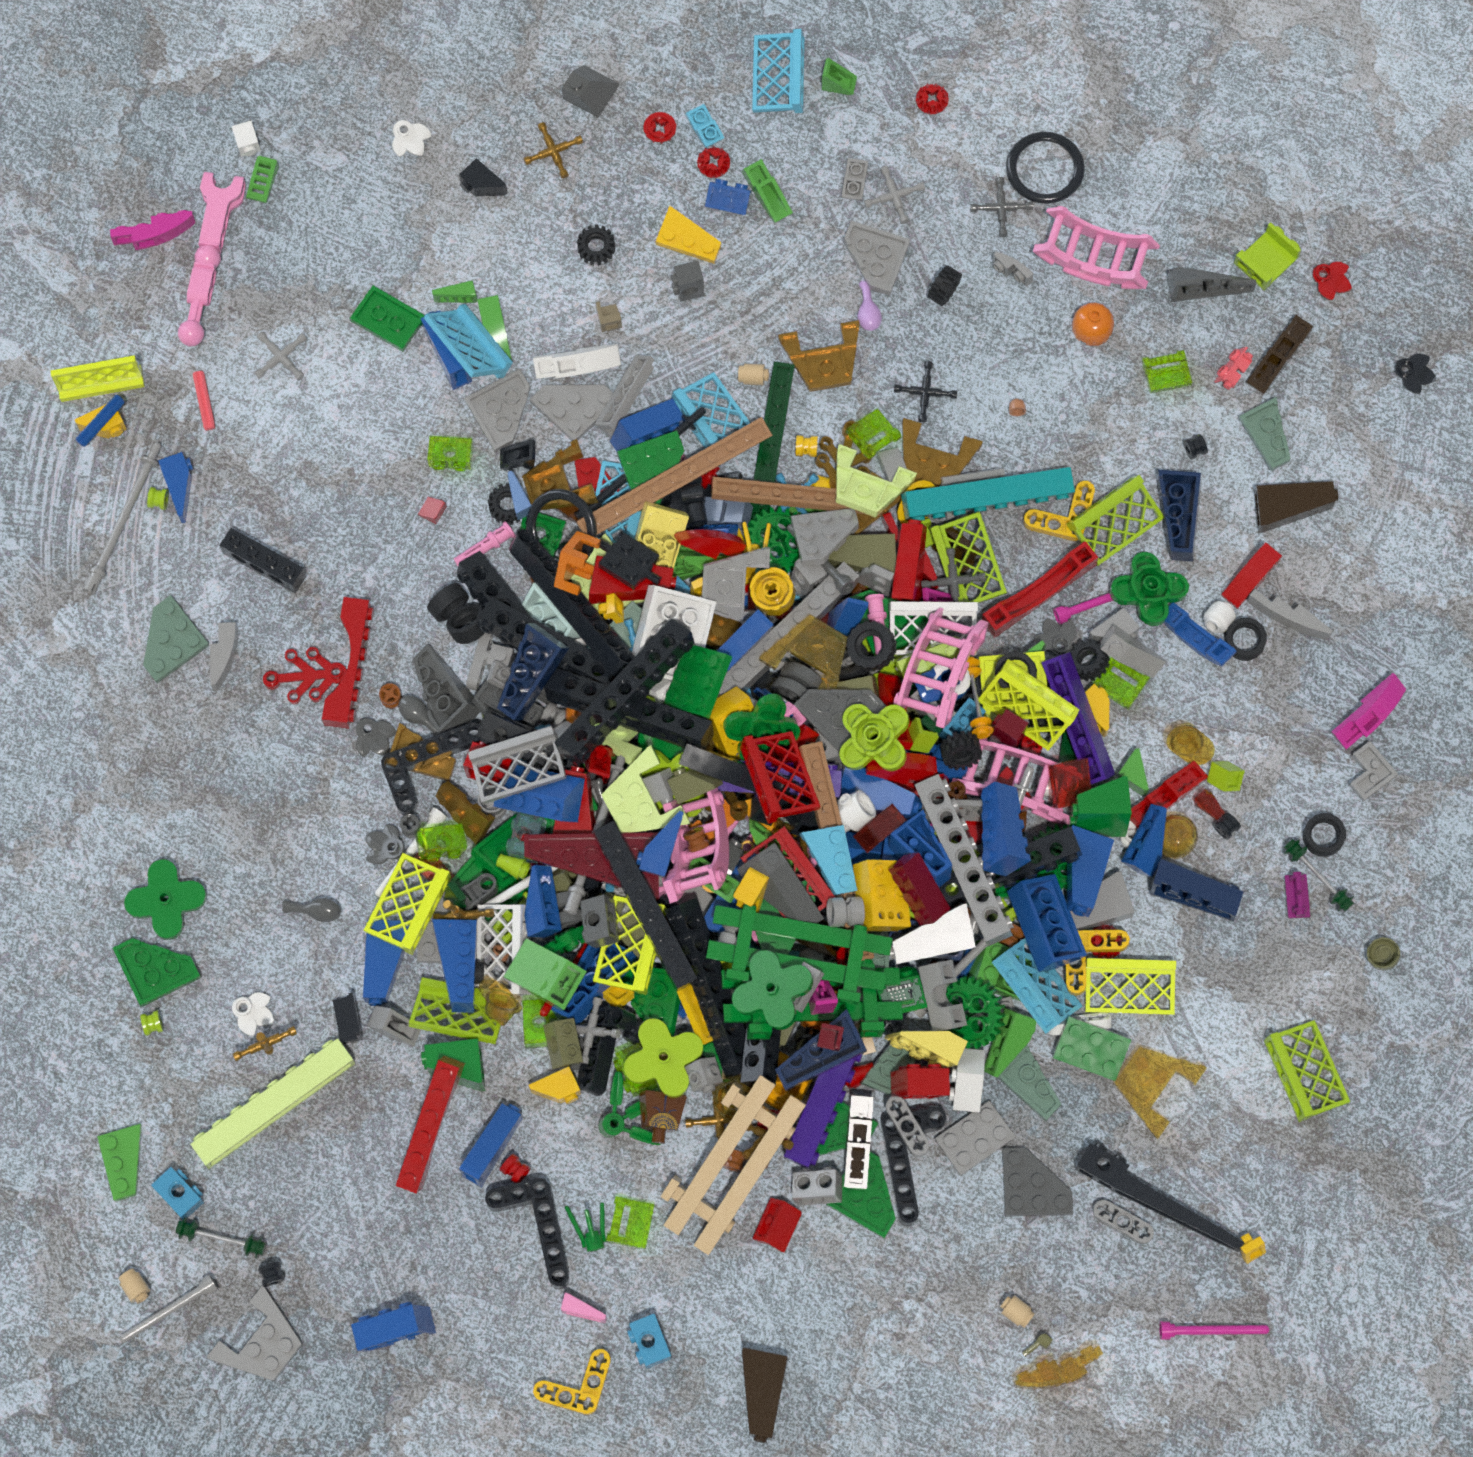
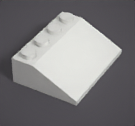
(661, 606)

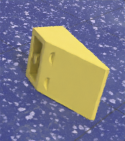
(657, 531)
(931, 1046)

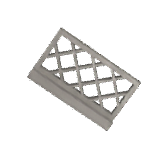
(516, 747)

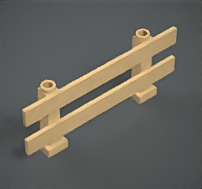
(691, 1199)

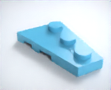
(832, 855)

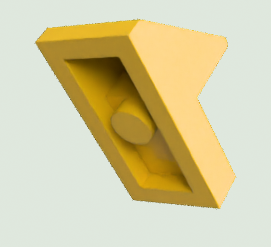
(751, 889)

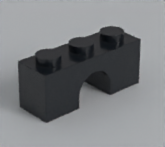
(799, 822)

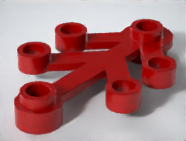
(308, 675)

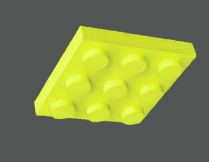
(988, 664)

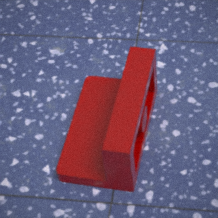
(777, 1224)

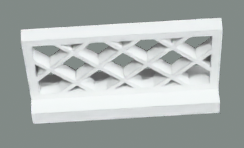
(925, 609)
(518, 933)

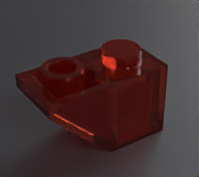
(879, 828)

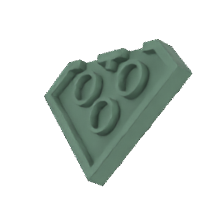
(170, 640)

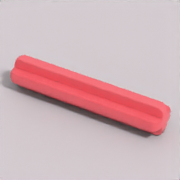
(204, 400)

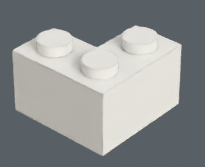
(968, 1081)

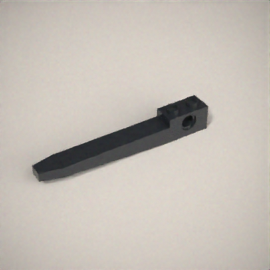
(1134, 1190)

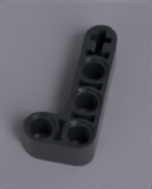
(594, 1075)

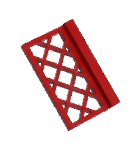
(761, 776)
(800, 862)

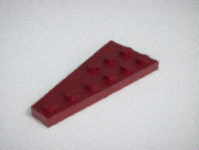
(583, 856)

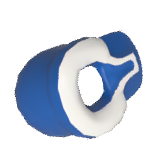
(941, 674)

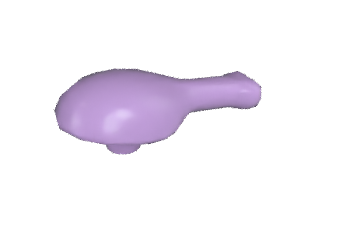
(869, 313)

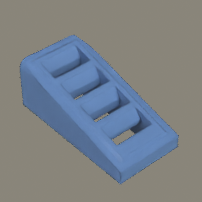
(519, 498)

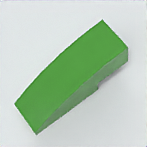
(767, 191)
(493, 321)

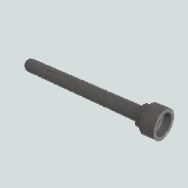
(843, 583)

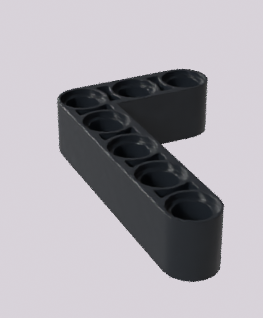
(424, 758)
(902, 1159)
(543, 1223)

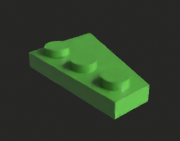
(121, 1159)

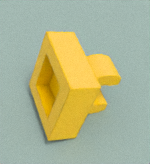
(612, 609)
(617, 996)
(1252, 1248)

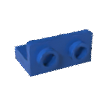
(728, 197)

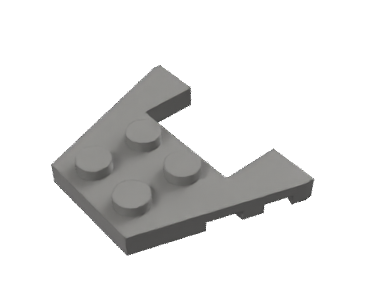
(726, 580)
(268, 1348)

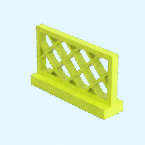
(98, 378)
(1037, 694)
(422, 915)
(645, 961)
(1135, 967)

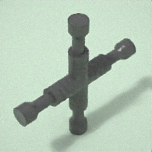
(1001, 206)
(953, 579)

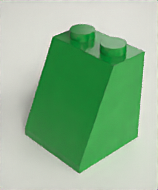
(1103, 809)
(464, 1051)

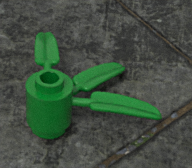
(631, 1113)

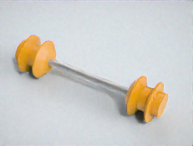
(980, 723)

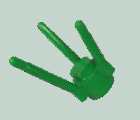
(593, 1240)

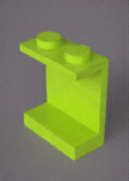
(1268, 256)

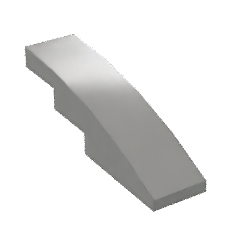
(1297, 619)

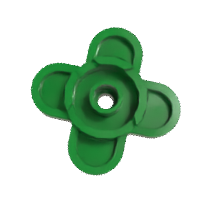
(1149, 589)
(764, 721)
(167, 915)
(778, 1004)

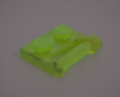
(1168, 377)
(870, 427)
(1118, 688)
(638, 1223)

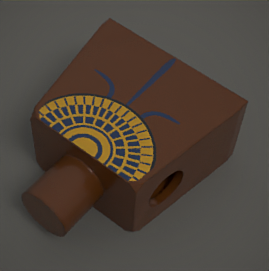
(660, 1113)

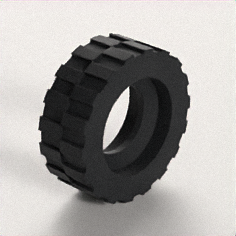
(887, 651)

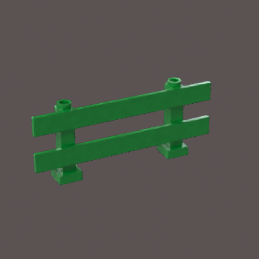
(856, 941)
(867, 1011)

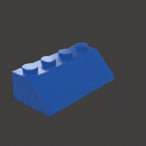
(552, 801)
(1046, 922)

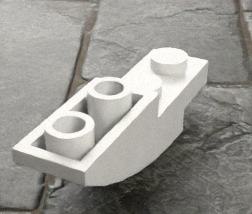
(577, 362)

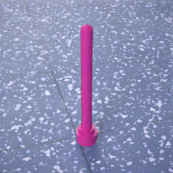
(1062, 613)
(1169, 1330)

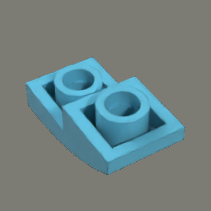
(704, 125)

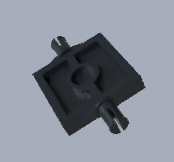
(629, 561)

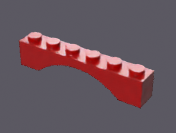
(1064, 573)
(339, 705)
(428, 1125)

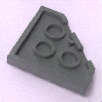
(826, 708)
(1032, 1187)

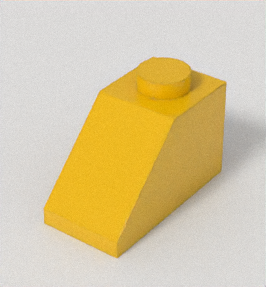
(112, 428)
(1100, 705)
(557, 1087)

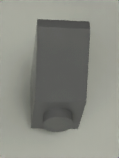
(735, 854)

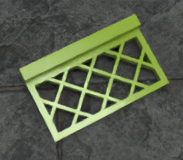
(1110, 502)
(942, 543)
(437, 991)
(1288, 1072)

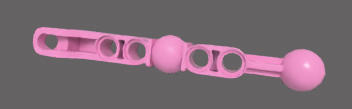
(207, 257)

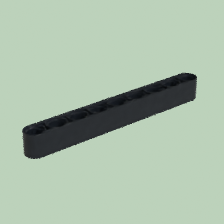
(574, 608)

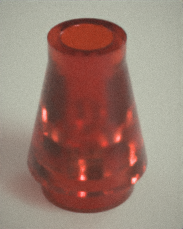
(1208, 803)

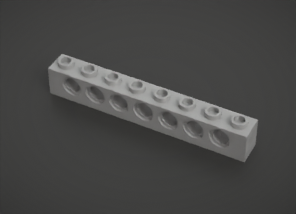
(992, 931)

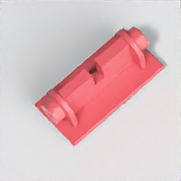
(1228, 373)

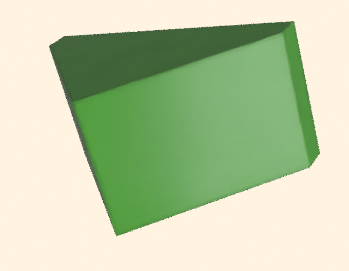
(837, 78)
(1136, 775)

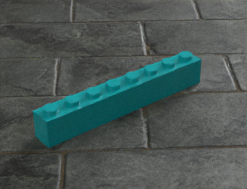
(988, 493)

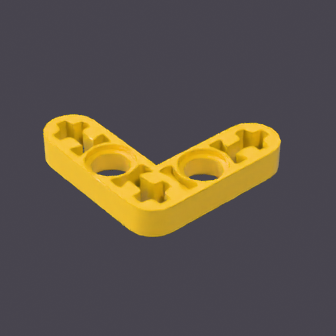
(1062, 532)
(1086, 936)
(585, 1391)

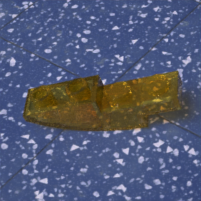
(1050, 1375)

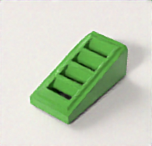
(273, 167)
(456, 293)

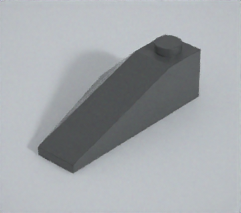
(1198, 284)
(445, 695)
(783, 887)

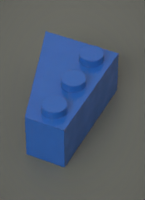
(646, 425)
(918, 836)
(392, 1326)

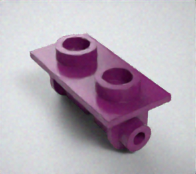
(1297, 895)

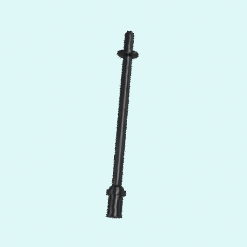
(688, 422)

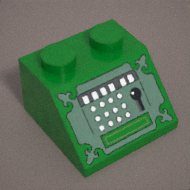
(908, 992)

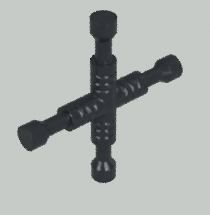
(925, 391)

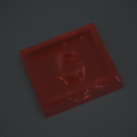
(1068, 781)

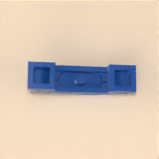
(1196, 637)

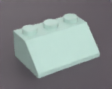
(544, 611)

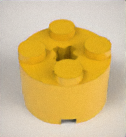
(768, 580)

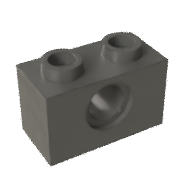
(688, 281)
(606, 930)

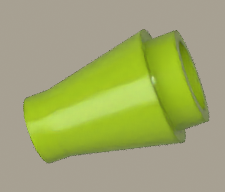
(514, 866)

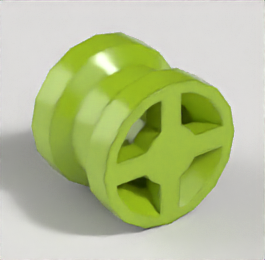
(158, 498)
(151, 1023)

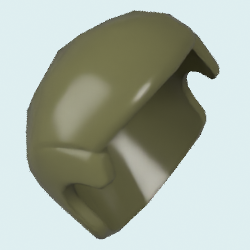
(1383, 954)

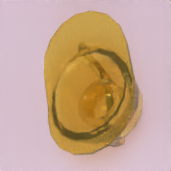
(1190, 744)
(500, 1002)

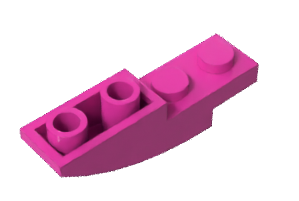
(162, 229)
(1372, 713)

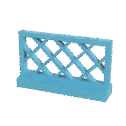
(796, 75)
(475, 336)
(703, 430)
(633, 520)
(1029, 989)

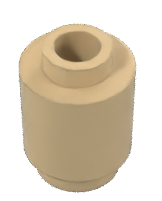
(753, 374)
(134, 1286)
(1017, 1311)

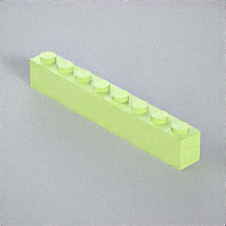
(272, 1103)

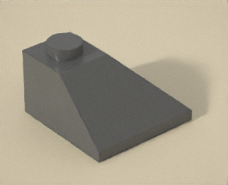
(589, 90)

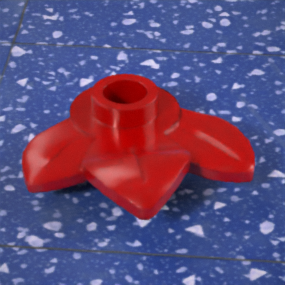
(1334, 281)

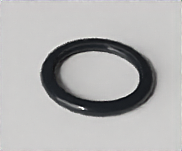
(1011, 166)
(557, 494)

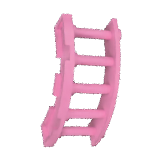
(1089, 271)
(958, 666)
(1036, 803)
(679, 877)

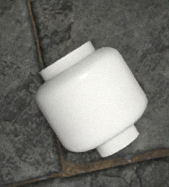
(1219, 617)

